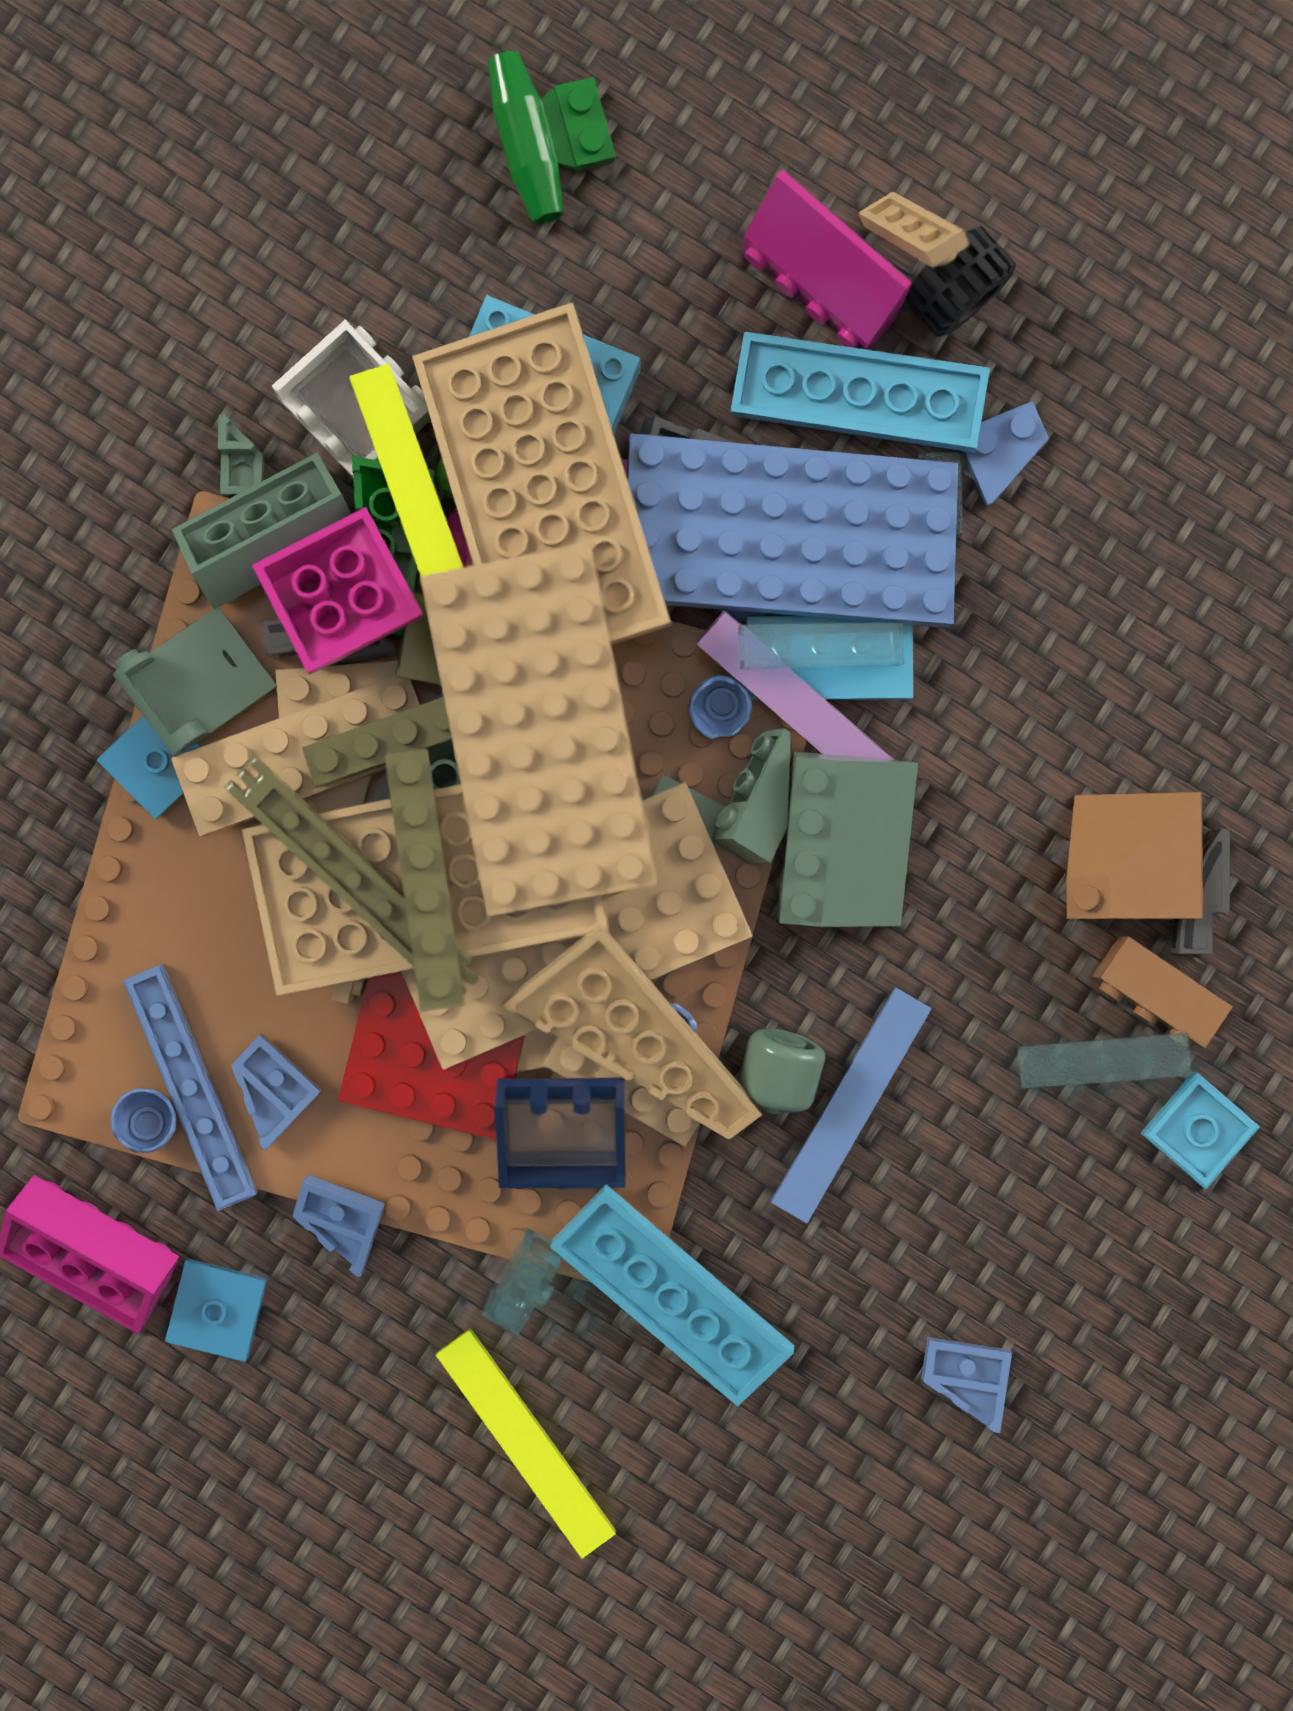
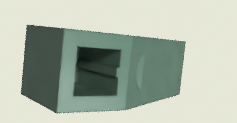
(759, 806)

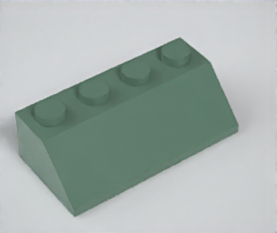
(255, 525)

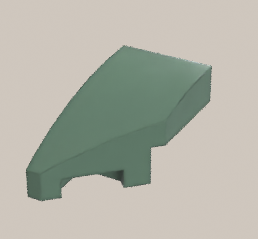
(240, 460)

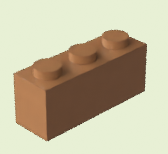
(1160, 992)

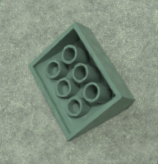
(846, 841)

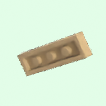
(914, 229)
(639, 1103)

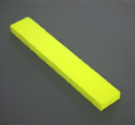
(405, 471)
(526, 1443)

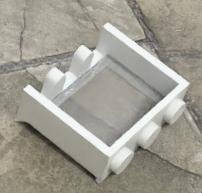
(324, 401)

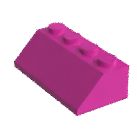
(86, 1253)

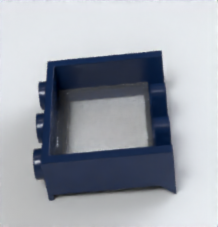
(560, 1132)

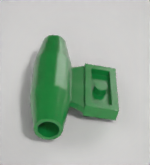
(546, 133)

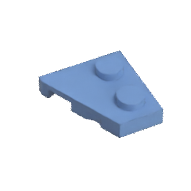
(1004, 449)
(272, 1088)
(339, 1219)
(970, 1377)

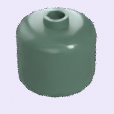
(781, 1070)

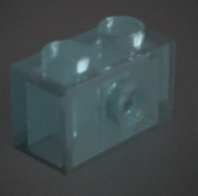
(522, 1283)

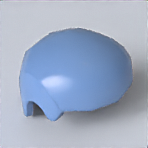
(719, 706)
(143, 1120)

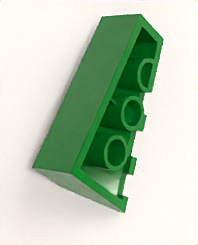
(374, 494)

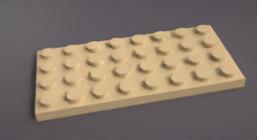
(539, 458)
(539, 729)
(656, 925)
(323, 942)

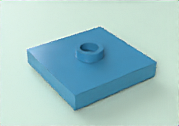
(144, 768)
(216, 1310)

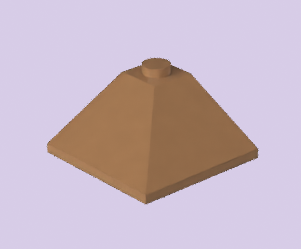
(1136, 857)

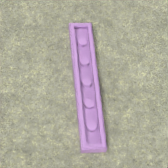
(789, 697)

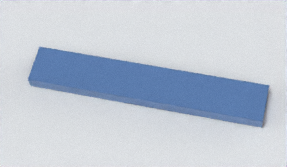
(190, 1087)
(850, 1105)

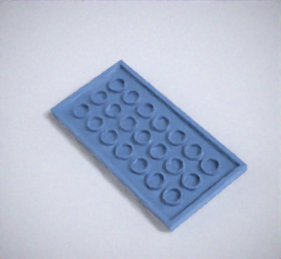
(797, 529)

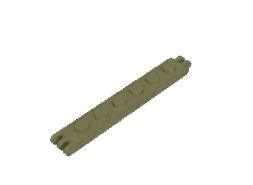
(331, 858)

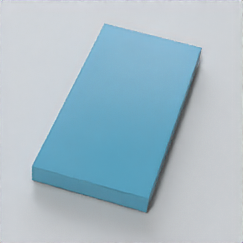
(852, 682)

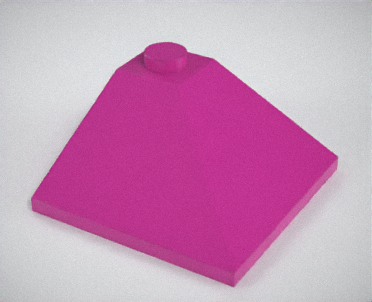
(337, 591)

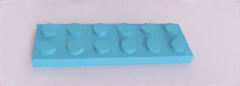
(860, 392)
(672, 1295)

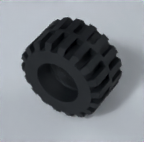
(956, 291)

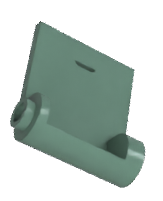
(188, 683)

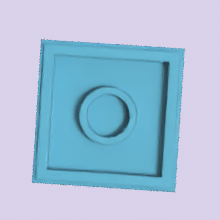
(1200, 1130)

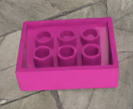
(824, 264)

